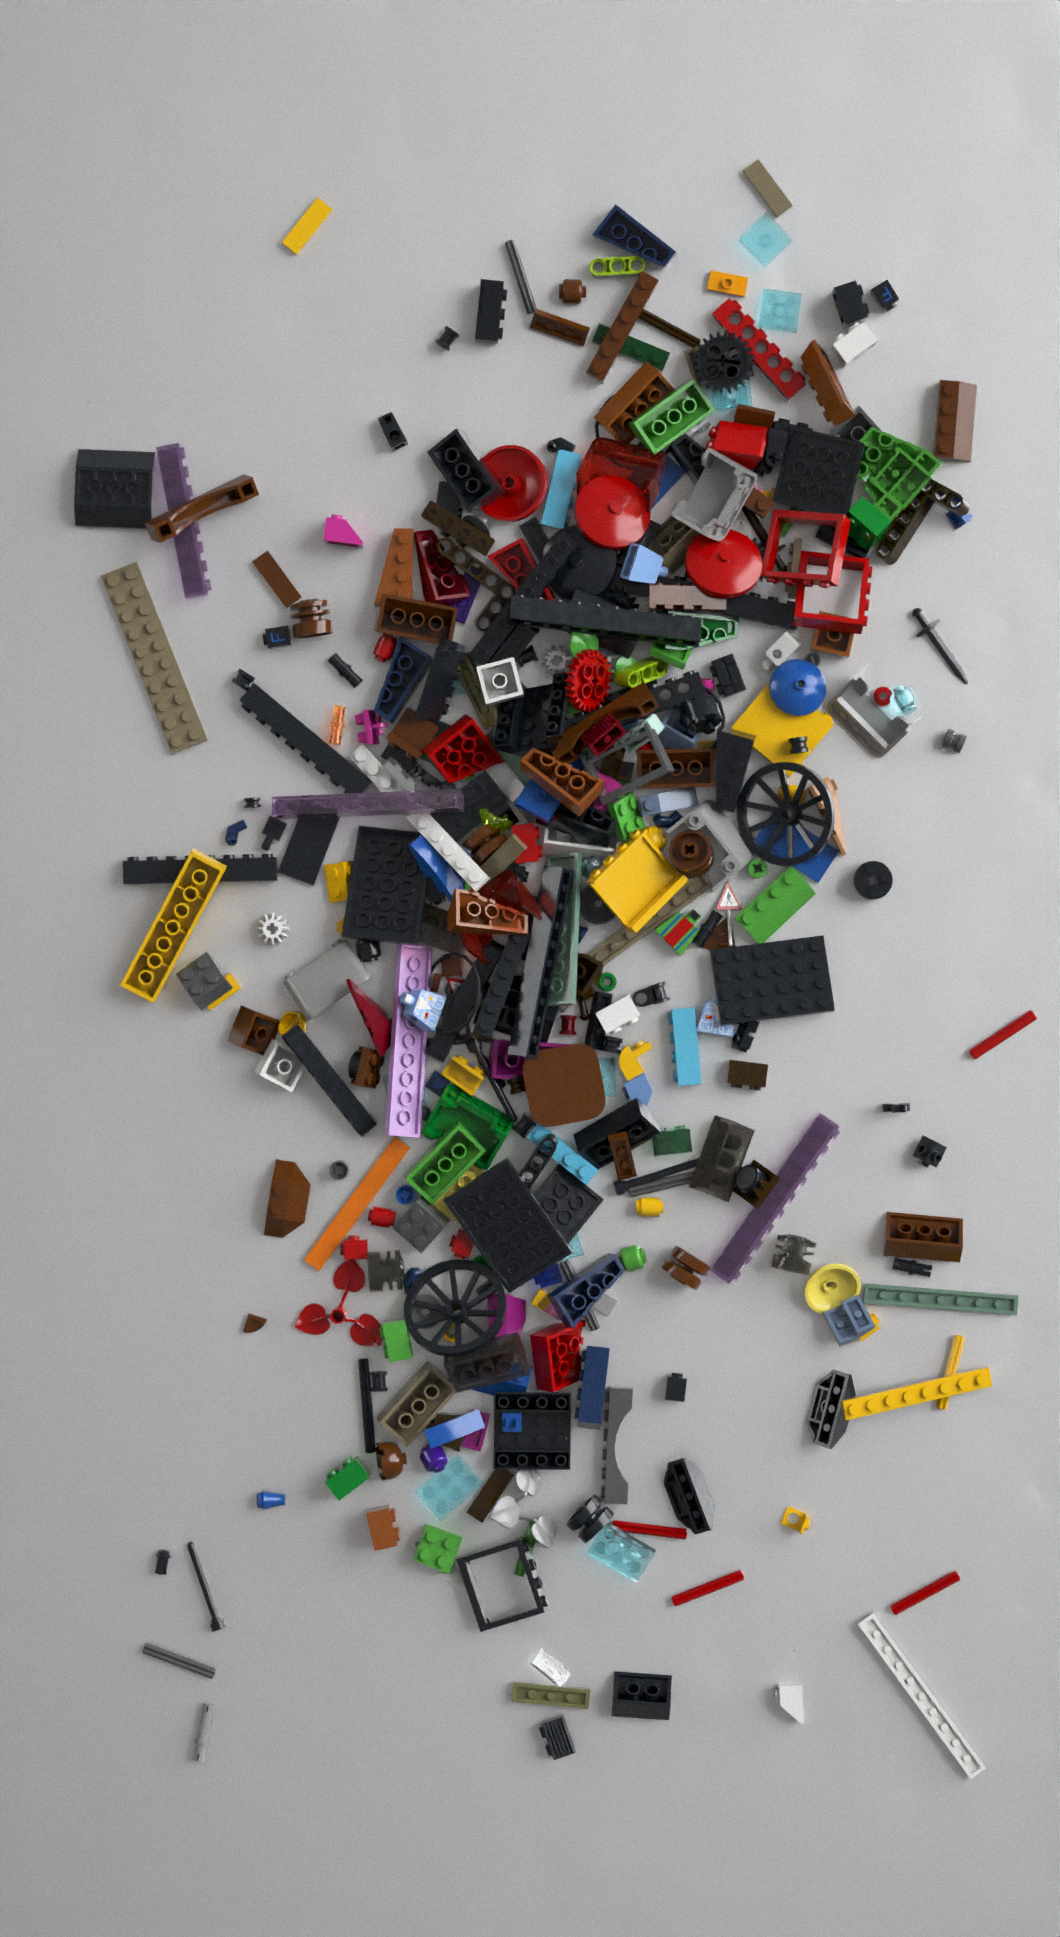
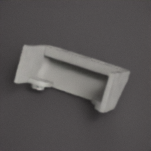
(866, 719)
(724, 832)

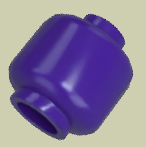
(433, 1459)

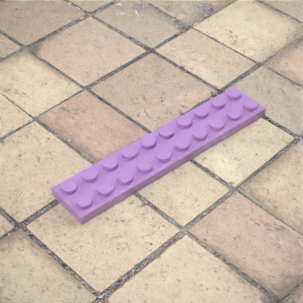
(407, 1045)

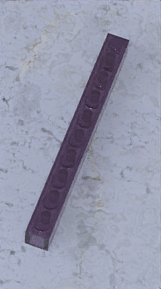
(368, 804)
(760, 1220)

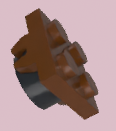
(365, 1067)

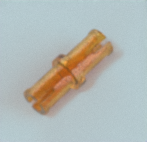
(337, 725)

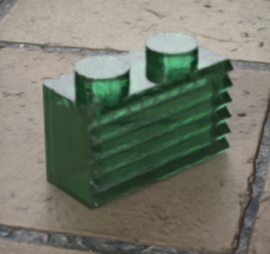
(672, 1141)

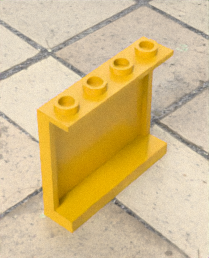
(776, 727)
(636, 881)

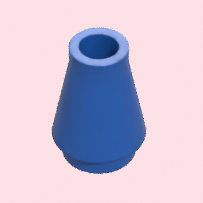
(269, 1499)

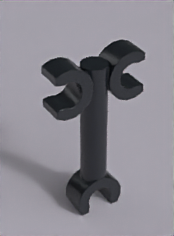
(901, 1107)

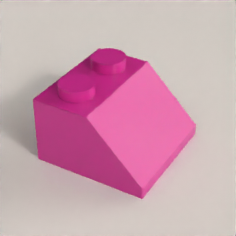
(340, 532)

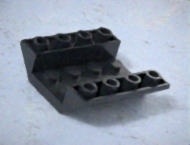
(113, 488)
(533, 719)
(544, 1433)

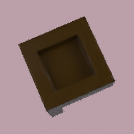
(625, 772)

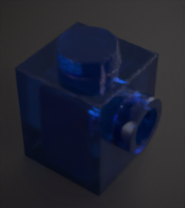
(549, 1276)

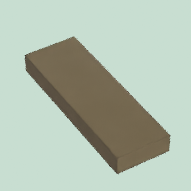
(767, 188)
(503, 857)

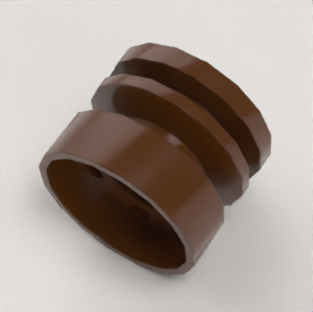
(311, 618)

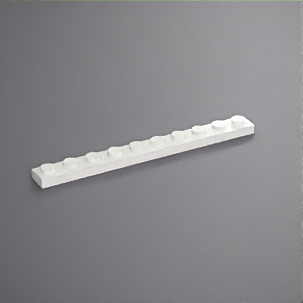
(422, 822)
(921, 1695)

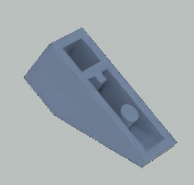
(668, 801)

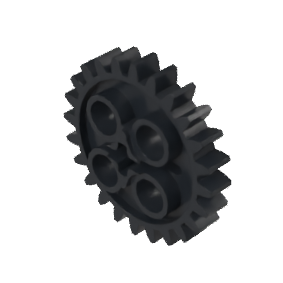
(725, 344)

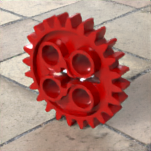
(588, 680)

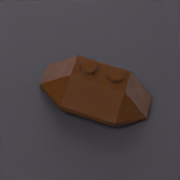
(286, 1200)

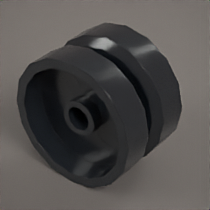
(589, 911)
(592, 1520)

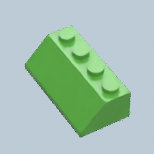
(671, 416)
(775, 905)
(444, 1162)

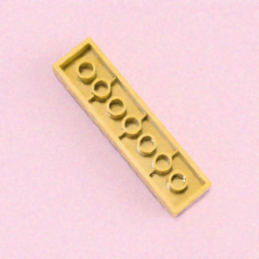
(173, 925)

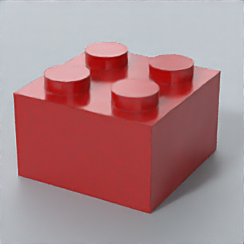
(528, 834)

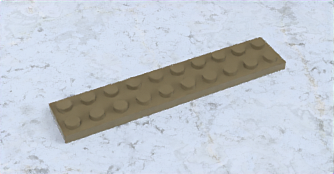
(154, 657)

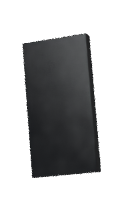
(308, 848)

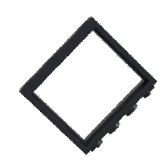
(474, 1593)

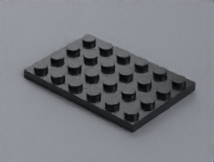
(385, 888)
(772, 980)
(508, 1225)

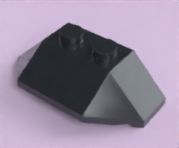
(826, 1412)
(689, 1495)

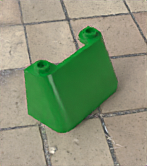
(480, 1118)

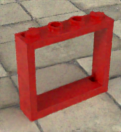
(832, 578)
(828, 622)

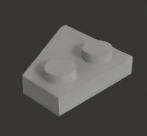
(396, 771)

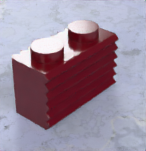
(603, 735)

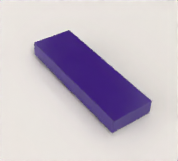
(465, 605)

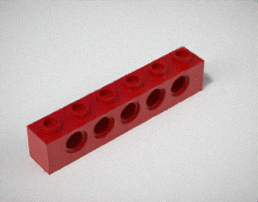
(787, 389)

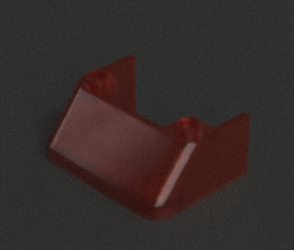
(623, 460)
(506, 891)

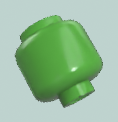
(632, 1258)

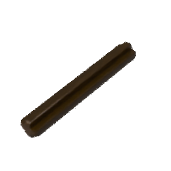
(669, 328)

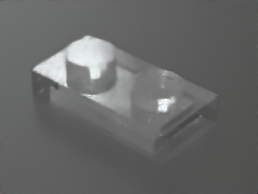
(551, 1668)

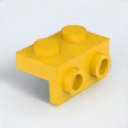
(338, 880)
(463, 1074)

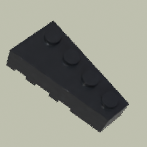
(732, 761)
(589, 826)

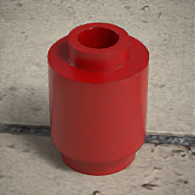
(384, 648)
(382, 1217)

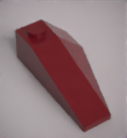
(438, 575)
(374, 1018)

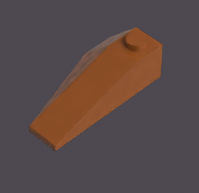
(478, 915)

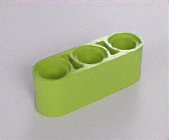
(607, 264)
(641, 671)

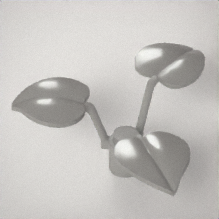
(507, 1511)

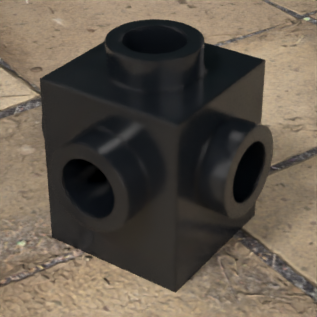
(929, 1152)

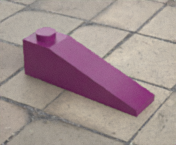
(508, 1066)
(515, 1314)

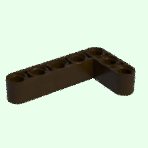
(916, 516)
(481, 578)

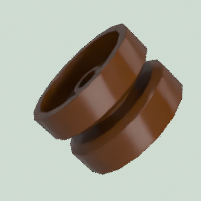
(484, 843)
(691, 864)
(685, 1268)

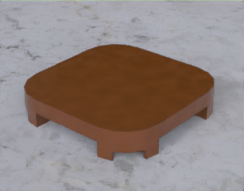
(564, 1085)

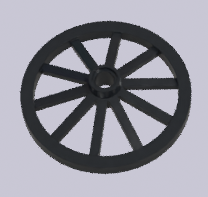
(782, 816)
(454, 1305)

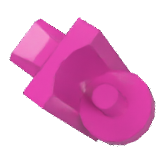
(373, 727)

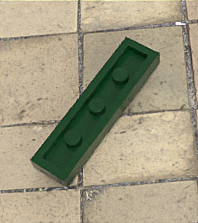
(636, 349)

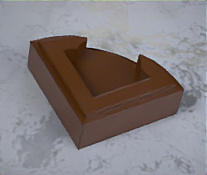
(435, 982)
(254, 1323)

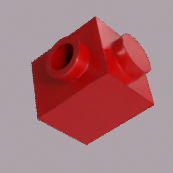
(461, 1244)
(354, 1248)

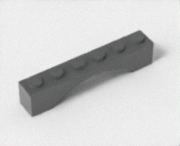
(619, 1405)

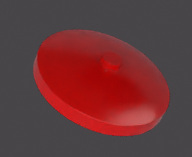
(521, 477)
(611, 512)
(724, 566)

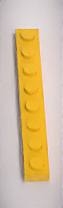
(916, 1393)

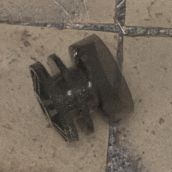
(793, 1254)
(385, 1270)

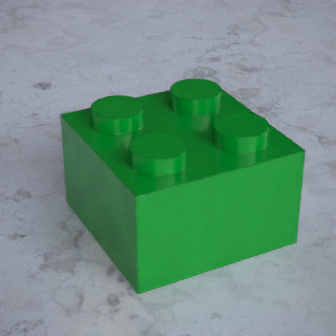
(867, 524)
(347, 1478)

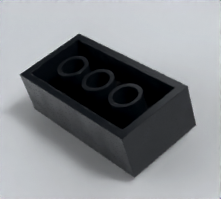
(461, 824)

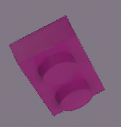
(475, 1439)

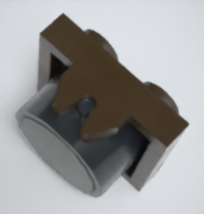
(754, 1183)

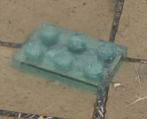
(449, 1487)
(621, 1552)

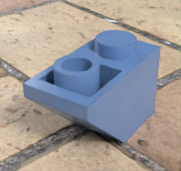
(638, 1088)

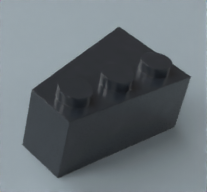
(490, 311)

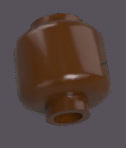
(572, 291)

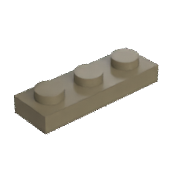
(795, 551)

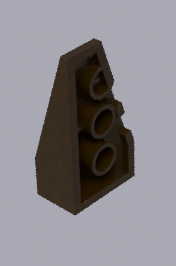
(588, 974)

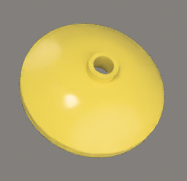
(824, 1295)

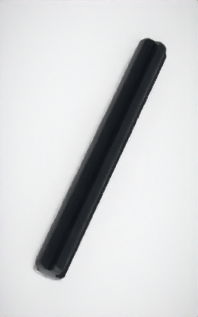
(366, 1401)

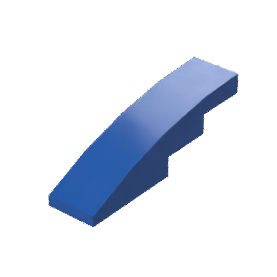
(435, 866)

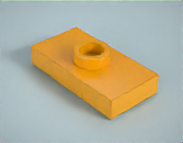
(727, 283)

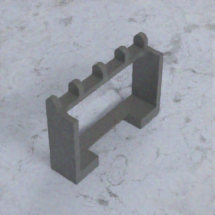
(607, 798)

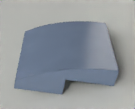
(849, 1320)

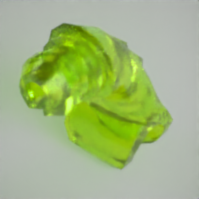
(496, 822)

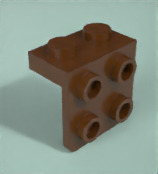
(412, 734)

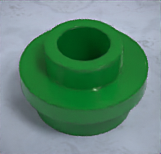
(613, 982)

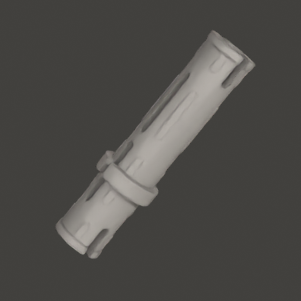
(203, 1733)

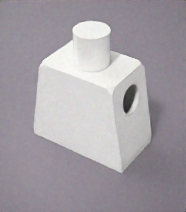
(786, 644)

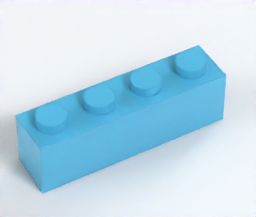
(561, 489)
(686, 1046)
(565, 1155)

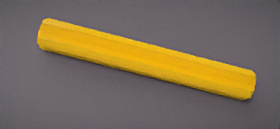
(952, 1365)

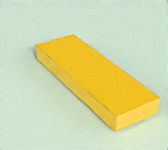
(307, 226)

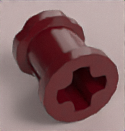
(568, 1025)

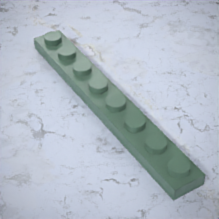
(940, 1299)

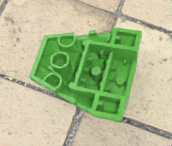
(894, 471)

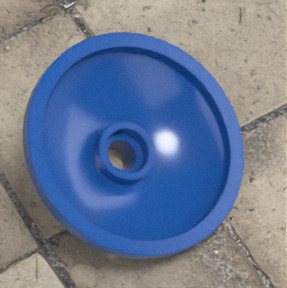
(791, 697)

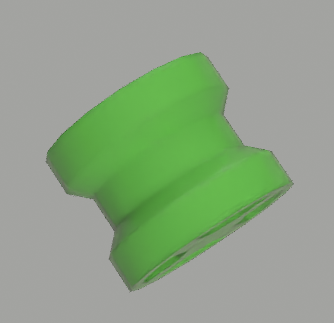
(755, 870)

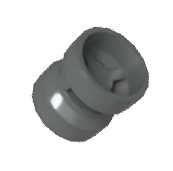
(957, 743)
(339, 1170)

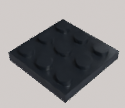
(567, 1201)

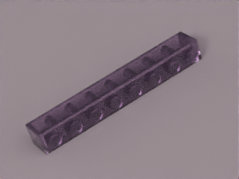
(186, 542)

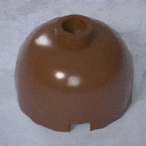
(390, 1460)

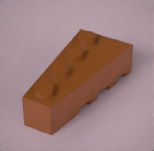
(399, 566)
(562, 781)

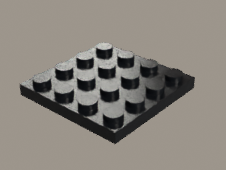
(818, 471)

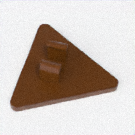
(720, 937)

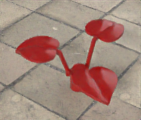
(314, 1318)

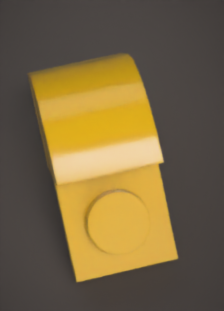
(628, 1059)

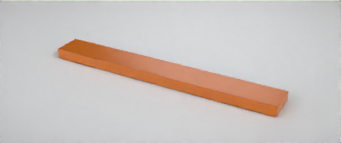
(357, 1203)

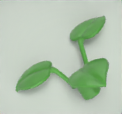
(583, 641)

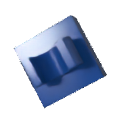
(958, 521)
(511, 1421)

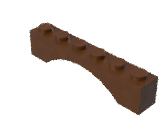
(622, 327)
(175, 520)
(632, 704)

